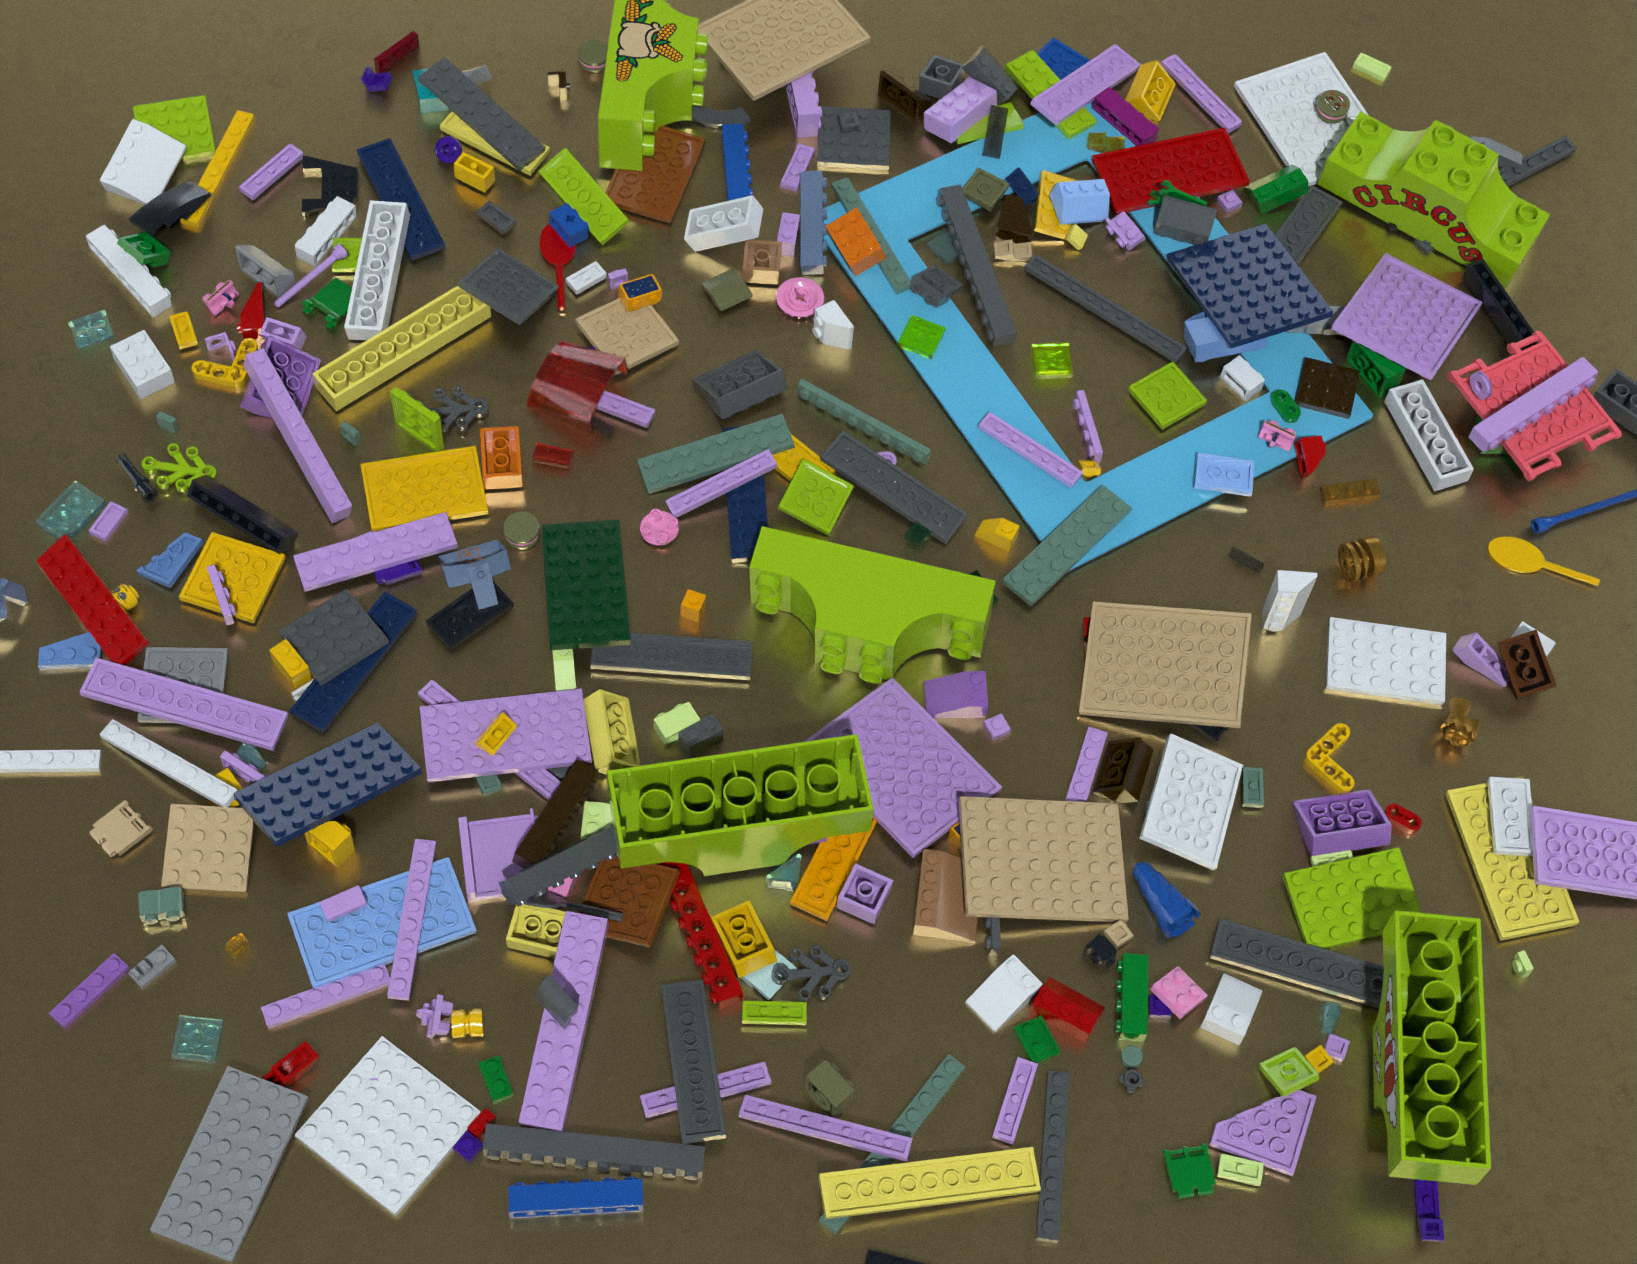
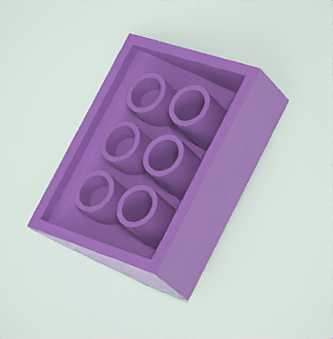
(294, 370)
(1342, 822)

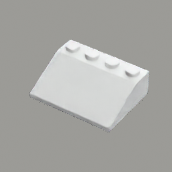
(142, 163)

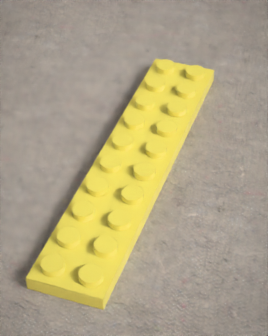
(929, 1182)

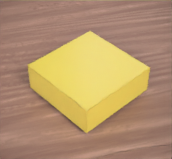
(1076, 237)

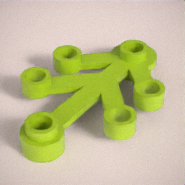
(180, 470)

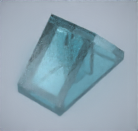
(786, 876)

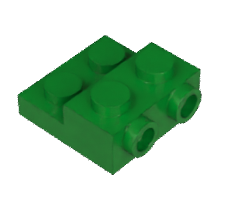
(145, 249)

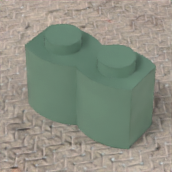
(161, 904)

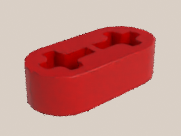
(1402, 818)

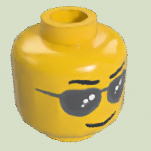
(126, 596)

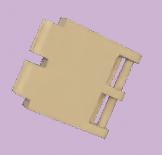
(119, 830)

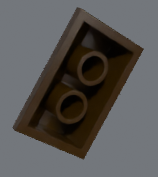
(903, 96)
(1123, 770)

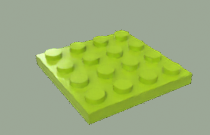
(184, 121)

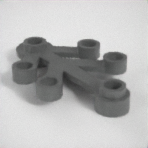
(456, 409)
(813, 972)

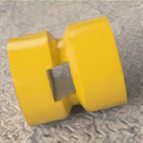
(467, 1023)

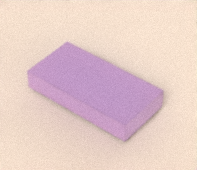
(108, 521)
(343, 903)

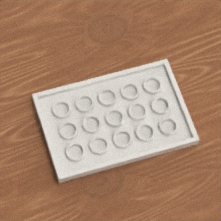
(1386, 661)
(1191, 802)

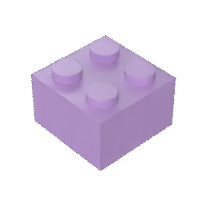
(864, 893)

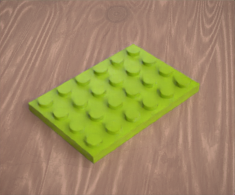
(1350, 897)

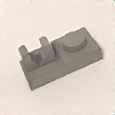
(152, 967)

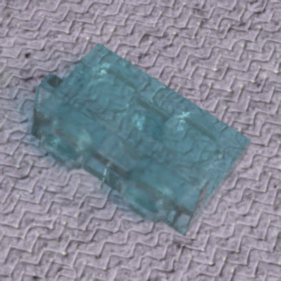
(91, 329)

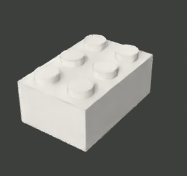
(142, 364)

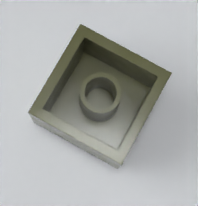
(829, 1089)

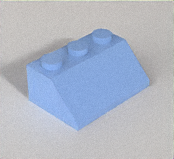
(1081, 201)

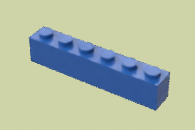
(735, 161)
(575, 1198)

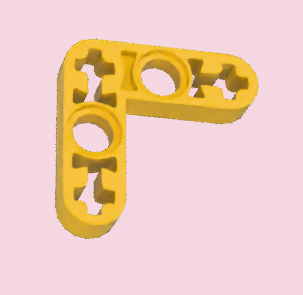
(229, 372)
(1325, 761)

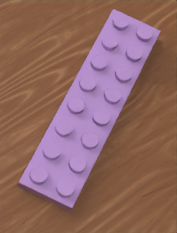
(1084, 84)
(375, 551)

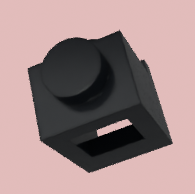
(1100, 952)

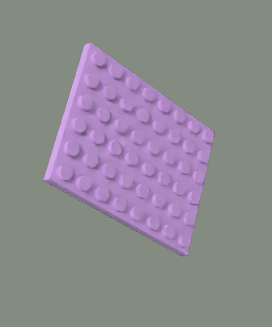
(1407, 316)
(910, 766)

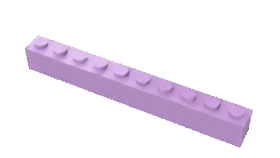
(297, 435)

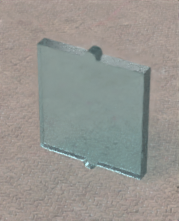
(943, 247)

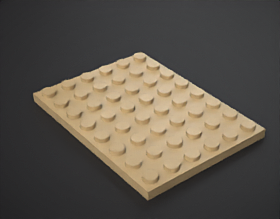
(780, 40)
(1166, 664)
(1042, 859)

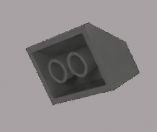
(987, 70)
(1184, 221)

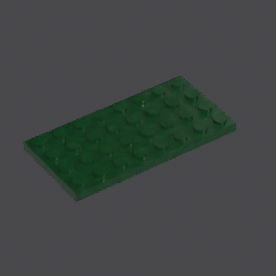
(585, 585)

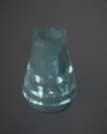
(251, 755)
(1329, 1016)

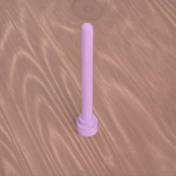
(337, 254)

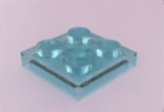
(197, 1039)

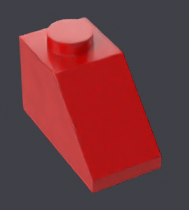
(1309, 454)

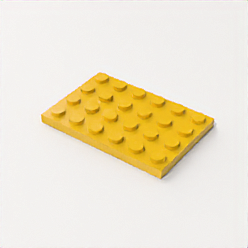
(423, 487)

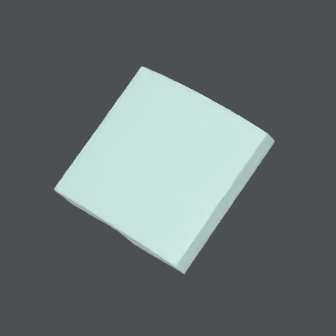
(762, 978)

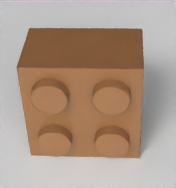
(761, 261)

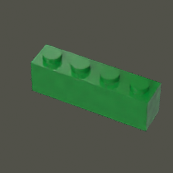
(1132, 997)

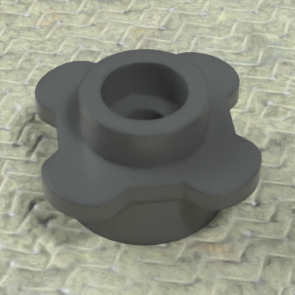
(1132, 1074)

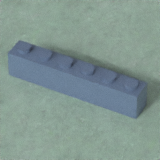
(812, 223)

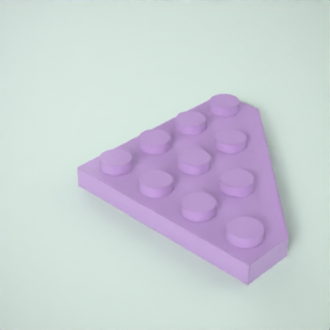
(1268, 1132)

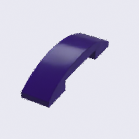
(1428, 1210)

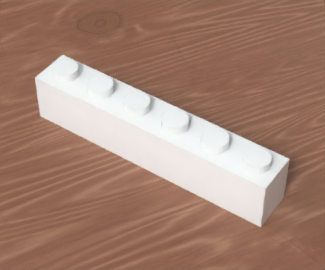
(129, 271)

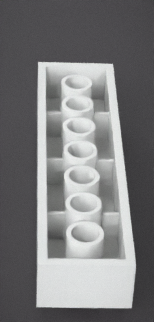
(377, 269)

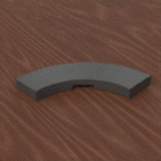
(716, 118)

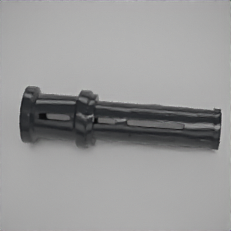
(140, 483)

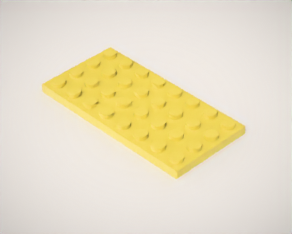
(1506, 880)

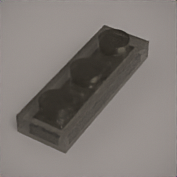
(995, 132)

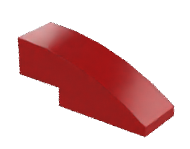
(292, 1066)

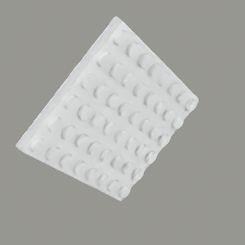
(1285, 110)

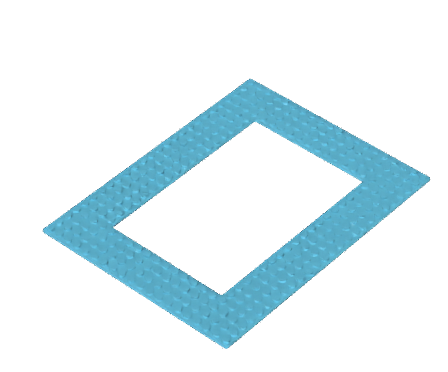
(973, 383)

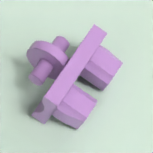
(438, 1008)

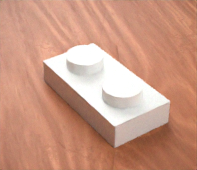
(586, 277)

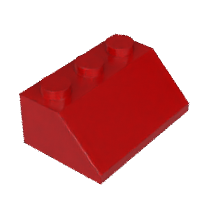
(1067, 1009)

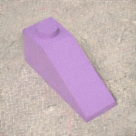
(1482, 658)

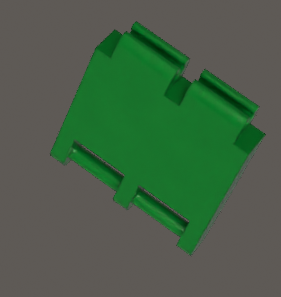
(1190, 1171)

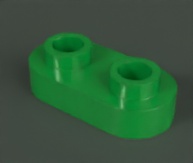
(1284, 404)

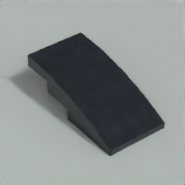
(169, 206)

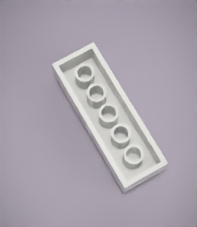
(1428, 435)

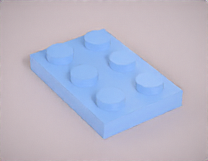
(1224, 474)

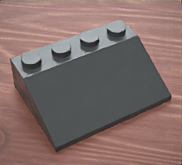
(740, 383)

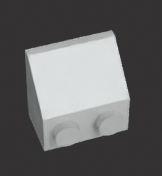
(833, 326)

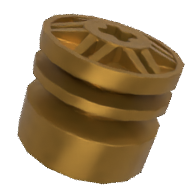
(1362, 558)

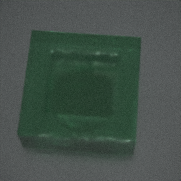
(917, 534)

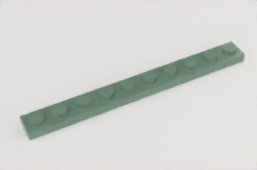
(911, 1119)

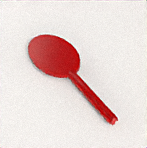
(558, 254)

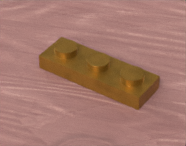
(1350, 491)

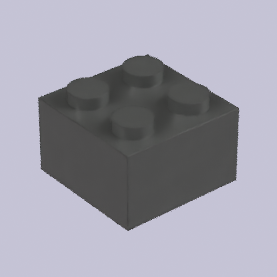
(940, 77)

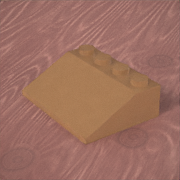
(942, 900)

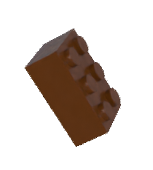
(1527, 664)

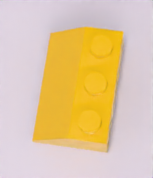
(1151, 90)

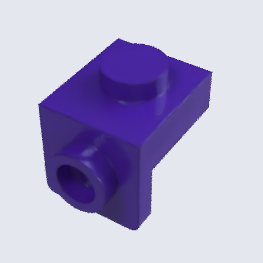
(377, 81)

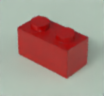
(478, 1126)

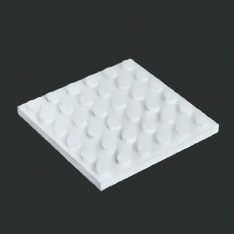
(389, 1130)

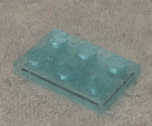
(70, 511)

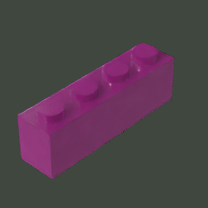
(1125, 117)

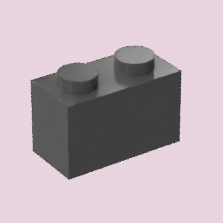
(700, 736)

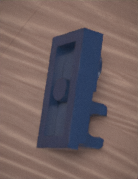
(1022, 186)

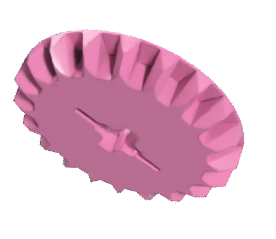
(803, 287)

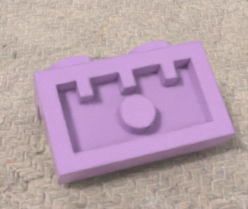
(1125, 230)

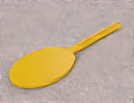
(1526, 558)

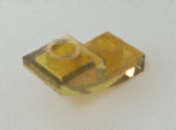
(1101, 143)

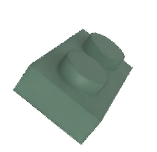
(1252, 787)

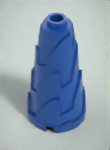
(1166, 902)

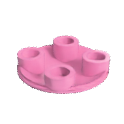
(659, 527)

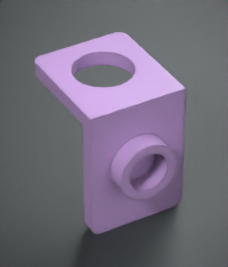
(224, 342)

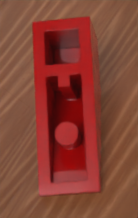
(253, 314)

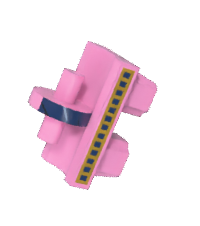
(222, 297)
(1277, 435)

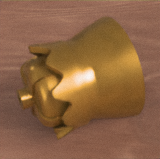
(1458, 727)

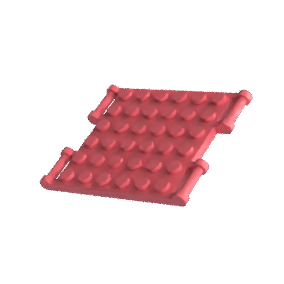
(1553, 432)

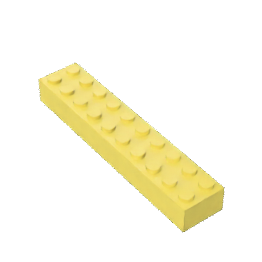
(399, 347)

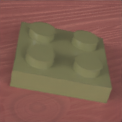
(985, 189)

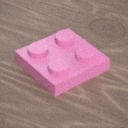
(1179, 992)

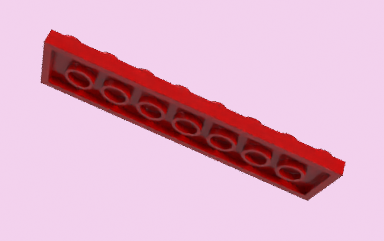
(92, 601)

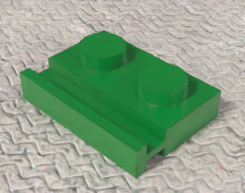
(1036, 1040)

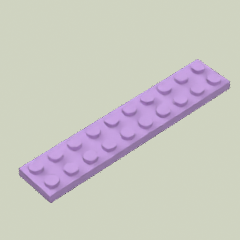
(184, 704)

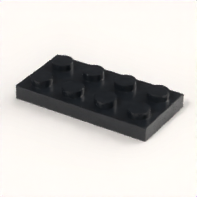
(463, 618)

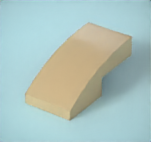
(1017, 252)

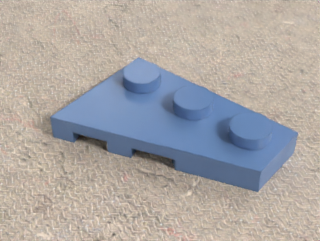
(171, 563)
(70, 653)

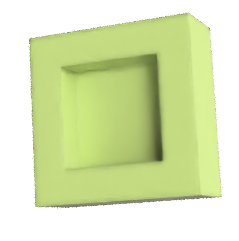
(1522, 964)

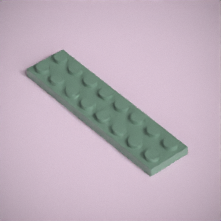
(714, 453)
(1066, 545)

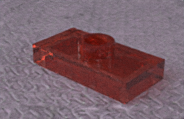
(553, 456)

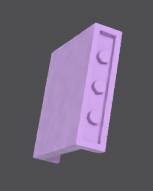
(489, 852)

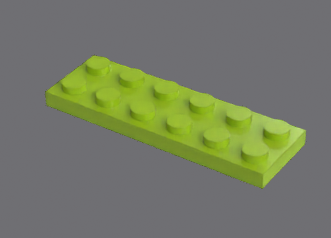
(1035, 78)
(584, 195)

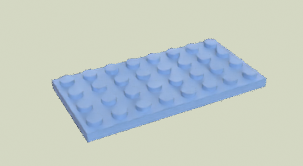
(371, 933)

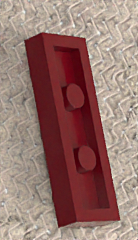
(396, 52)

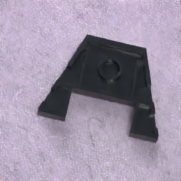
(336, 181)

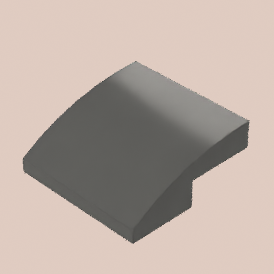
(556, 1001)

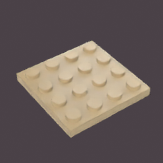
(626, 334)
(208, 848)

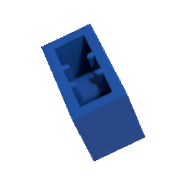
(568, 225)

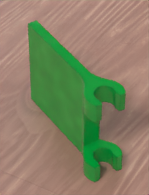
(1172, 192)
(331, 300)

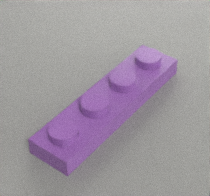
(89, 991)

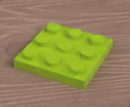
(1167, 395)
(417, 419)
(815, 497)

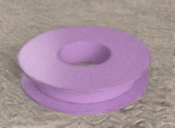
(1486, 389)

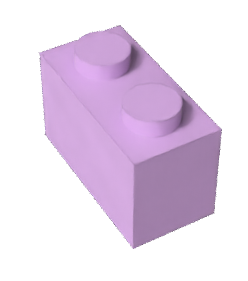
(788, 233)
(284, 332)

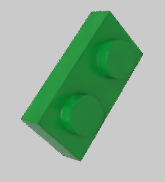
(496, 1079)

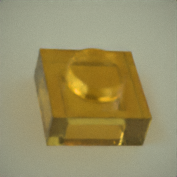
(236, 946)

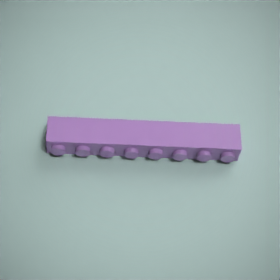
(1533, 405)

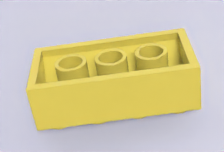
(611, 731)
(535, 930)

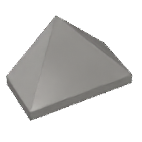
(478, 74)

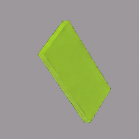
(978, 130)

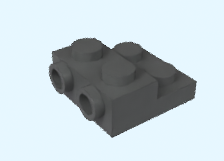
(935, 285)

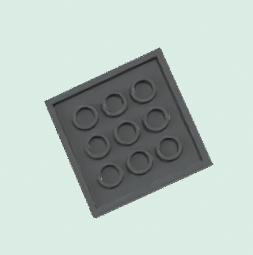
(858, 148)
(508, 286)
(334, 636)

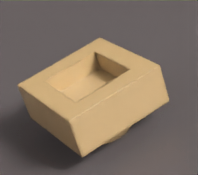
(1118, 934)

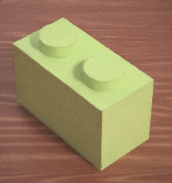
(671, 723)

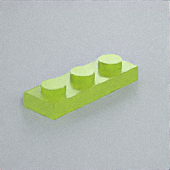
(774, 1013)

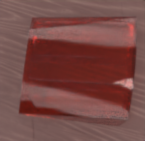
(573, 383)

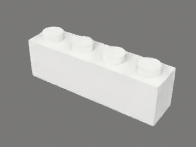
(328, 225)

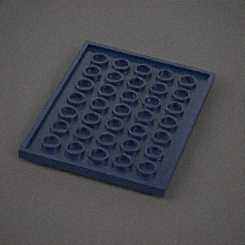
(1249, 285)

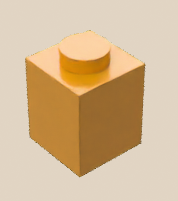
(693, 605)

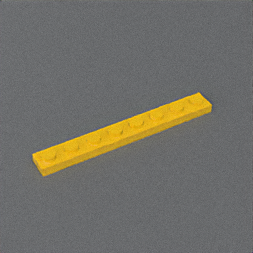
(221, 162)

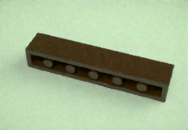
(556, 815)

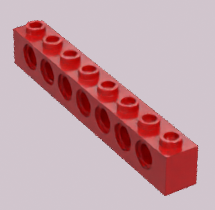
(731, 992)

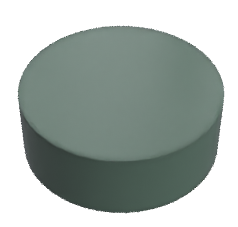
(1131, 1056)

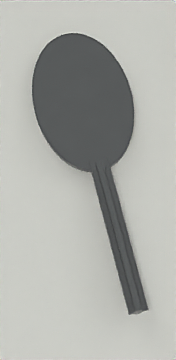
(551, 900)

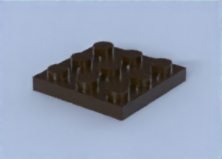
(1327, 388)

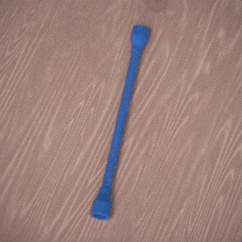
(1544, 523)

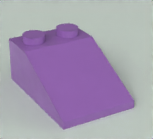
(957, 695)

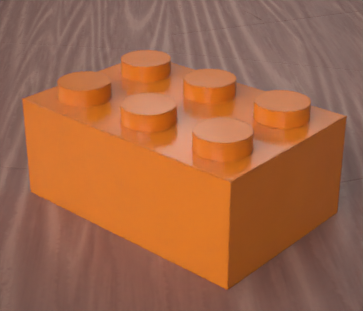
(856, 241)
(501, 457)

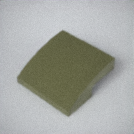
(726, 289)

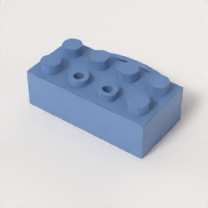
(1207, 343)

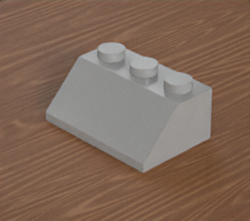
(264, 269)

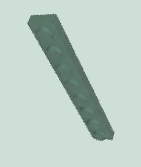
(889, 266)
(863, 421)

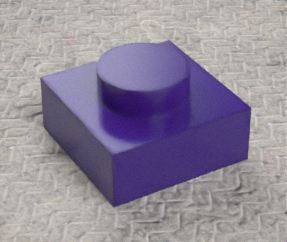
(1157, 1008)
(468, 1146)

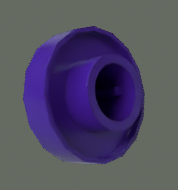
(448, 149)

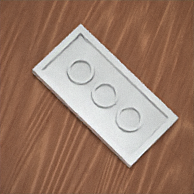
(1510, 815)

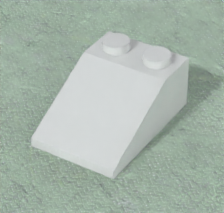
(1004, 993)
(1231, 1009)

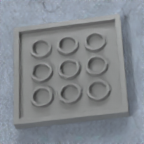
(189, 665)

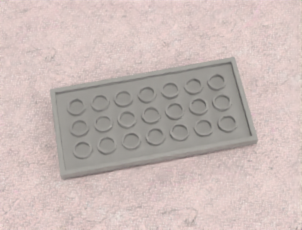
(229, 1164)

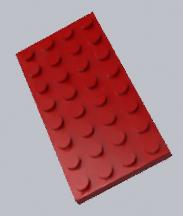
(1192, 163)

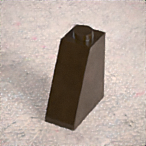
(1014, 221)

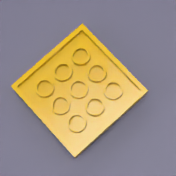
(246, 571)

